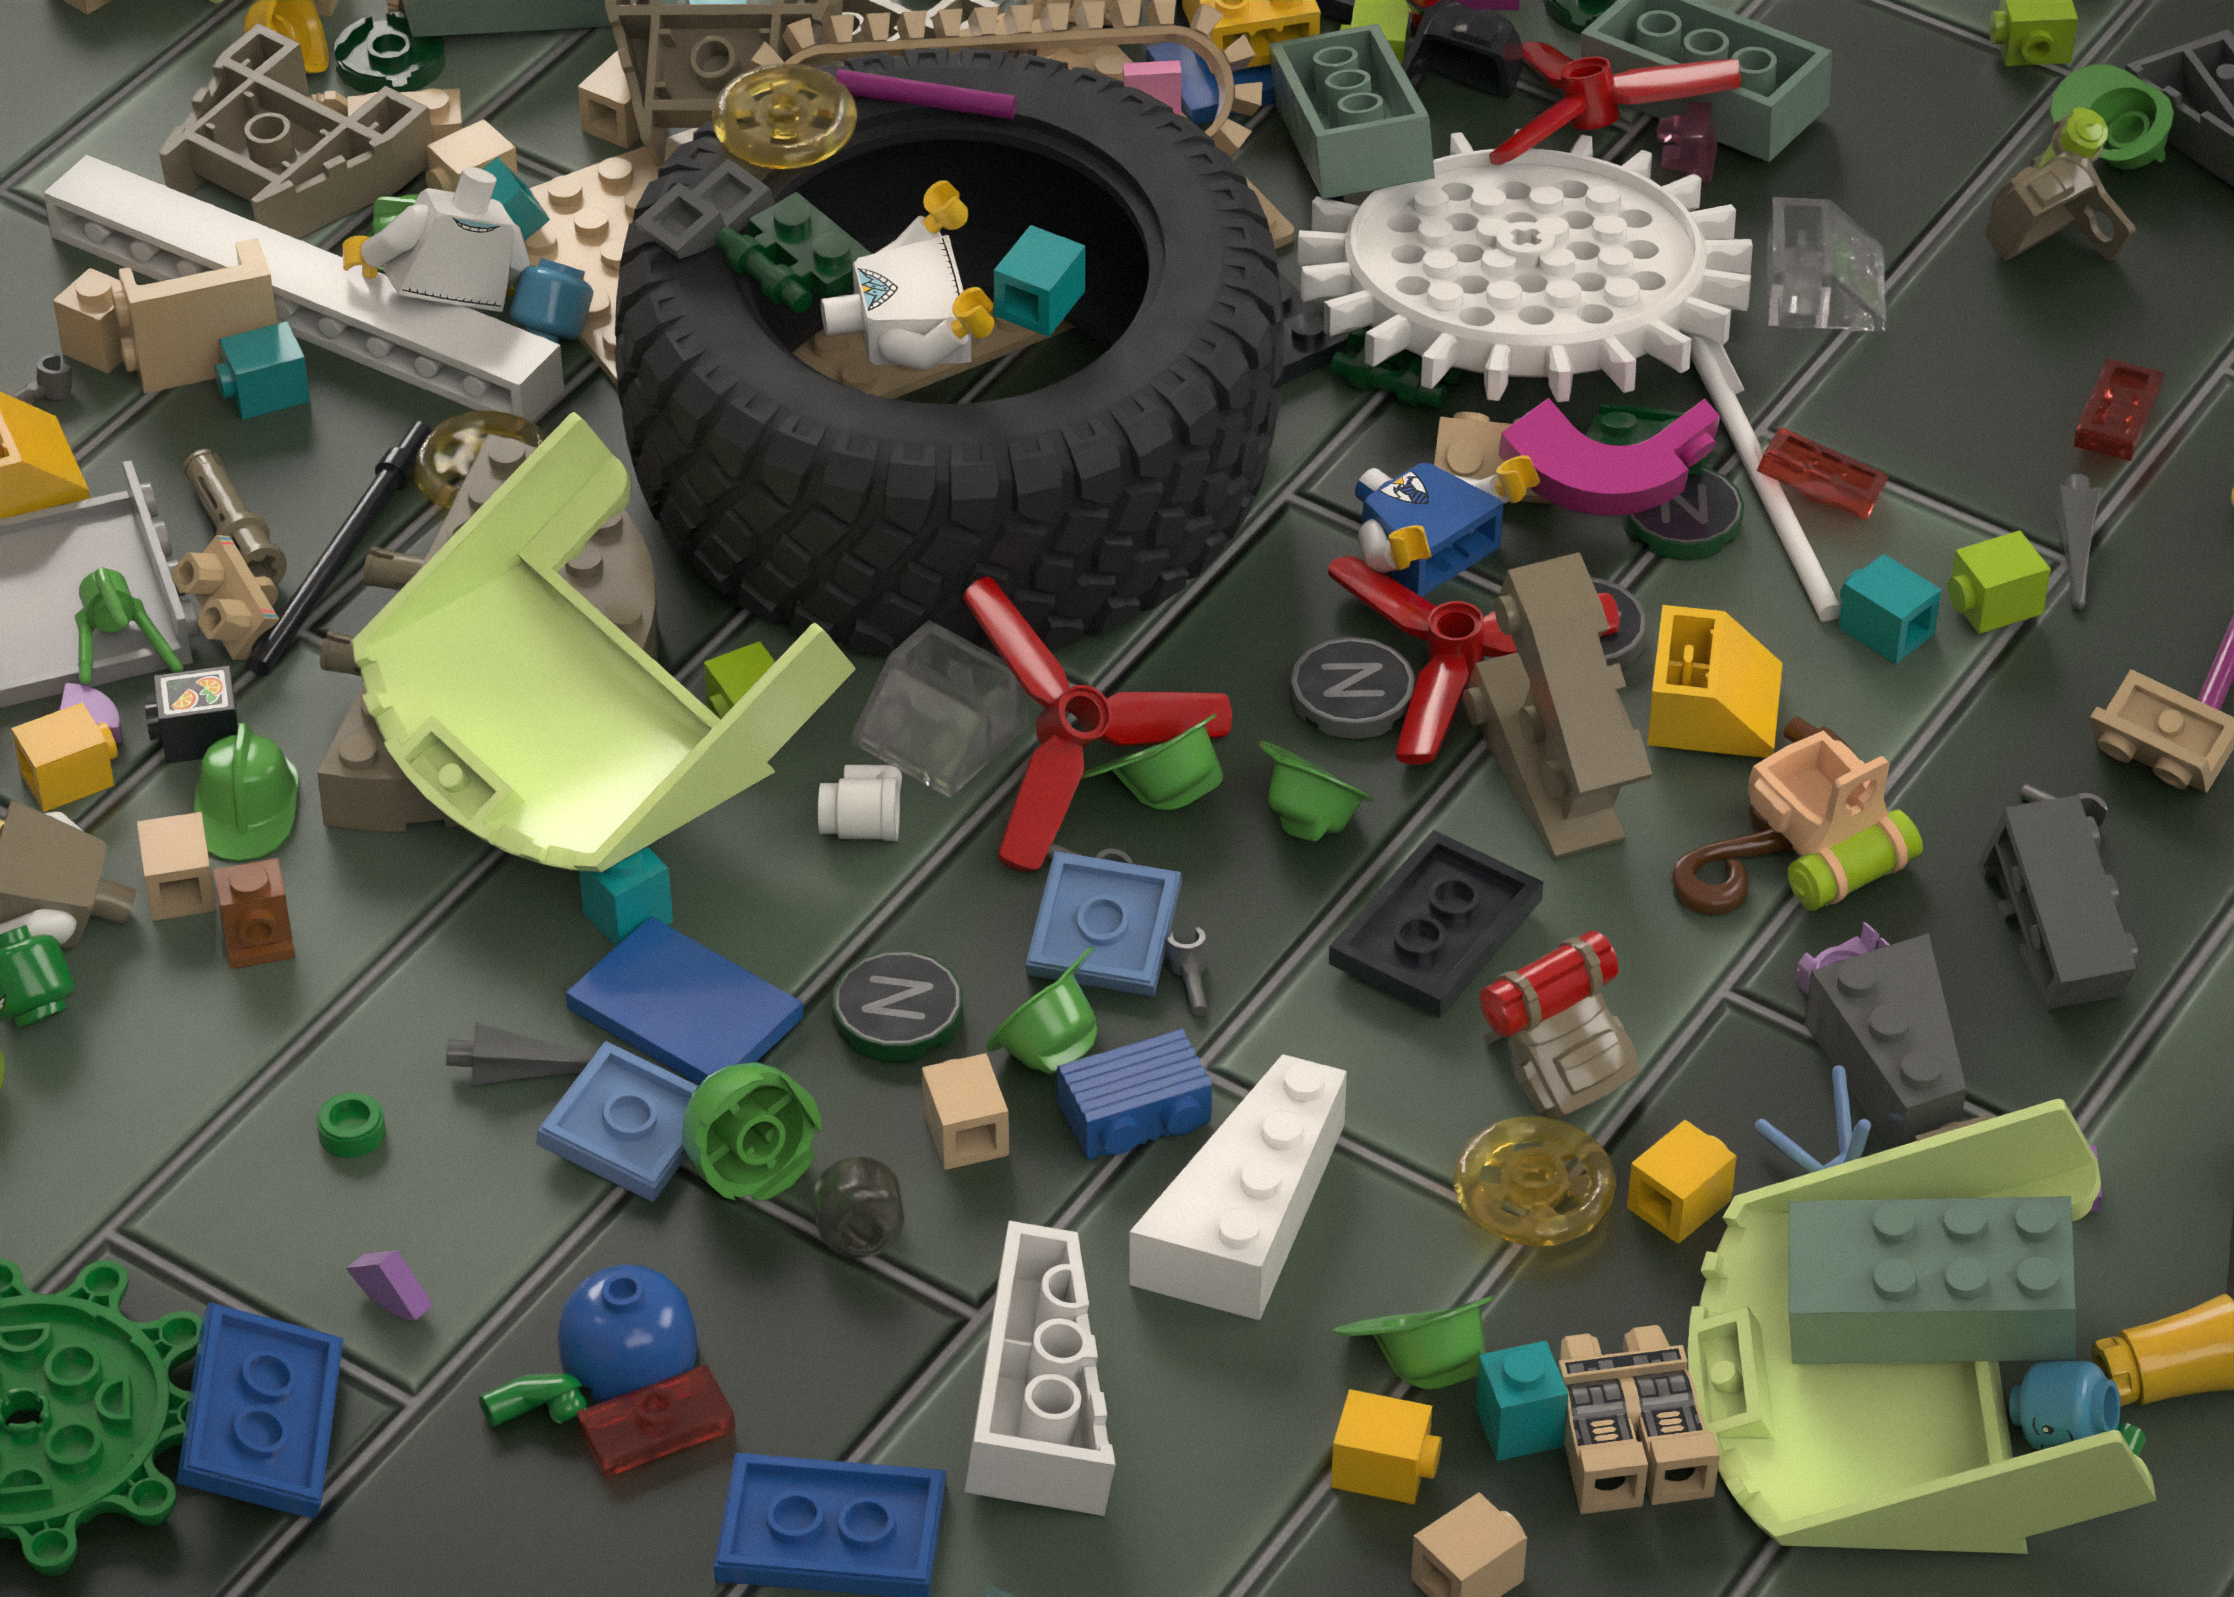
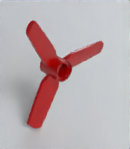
(1594, 92)
(1456, 642)
(1058, 762)

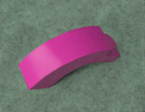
(1608, 477)

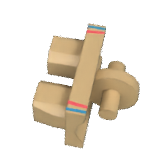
(232, 600)

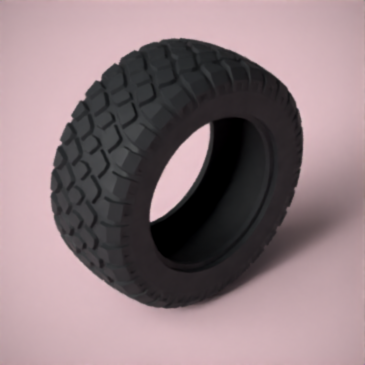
(892, 507)

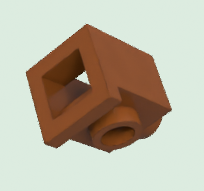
(254, 913)

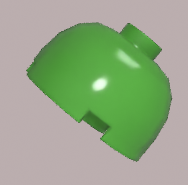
(750, 1130)

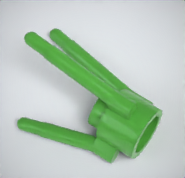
(110, 608)

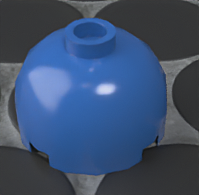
(626, 1331)

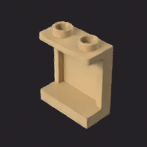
(181, 319)

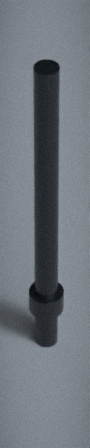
(392, 474)

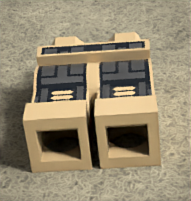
(1634, 1420)

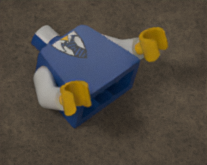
(1434, 522)

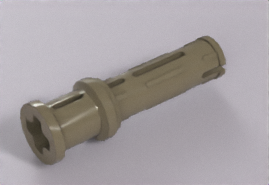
(232, 516)

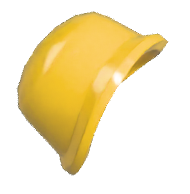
(296, 21)

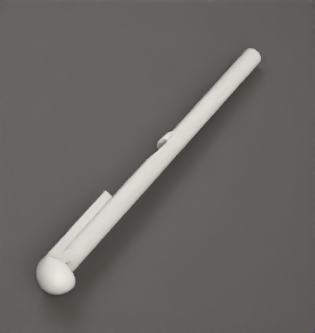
(1722, 386)

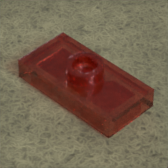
(2118, 409)
(1823, 473)
(656, 1420)

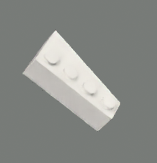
(1242, 1198)
(1040, 1395)

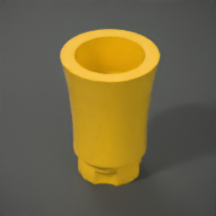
(2172, 1355)

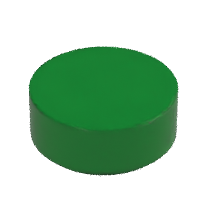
(351, 1124)

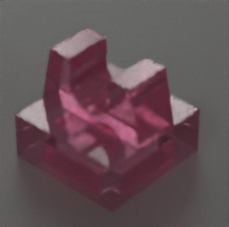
(1695, 140)

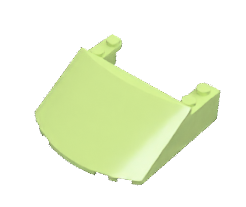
(536, 708)
(1894, 1446)

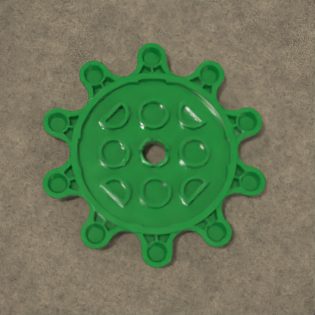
(100, 1406)

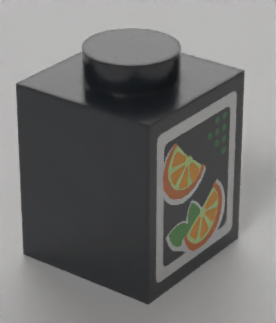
(192, 712)

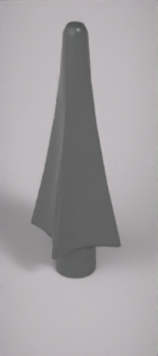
(2076, 524)
(509, 1056)

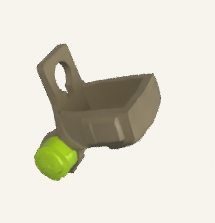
(2059, 193)

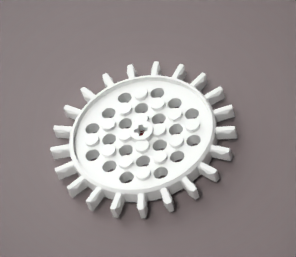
(1528, 267)

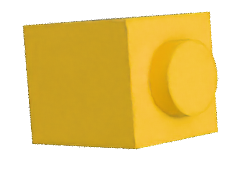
(65, 756)
(1681, 1181)
(1384, 1447)

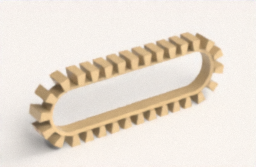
(1054, 21)

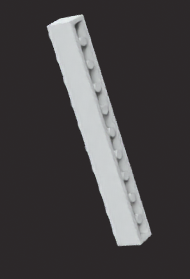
(361, 318)

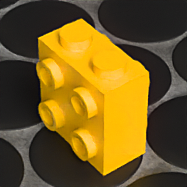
(1260, 23)

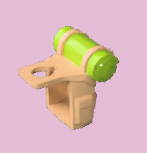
(1833, 817)

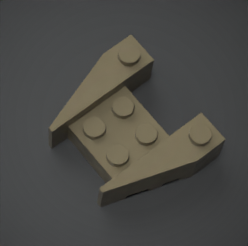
(687, 53)
(286, 151)
(1557, 708)

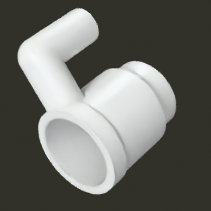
(862, 803)

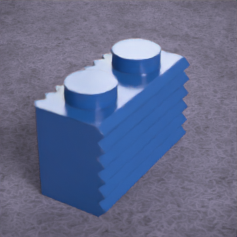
(1135, 1094)

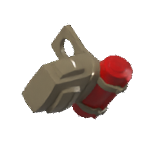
(1560, 1027)

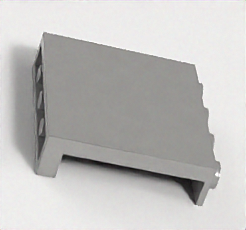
(40, 577)

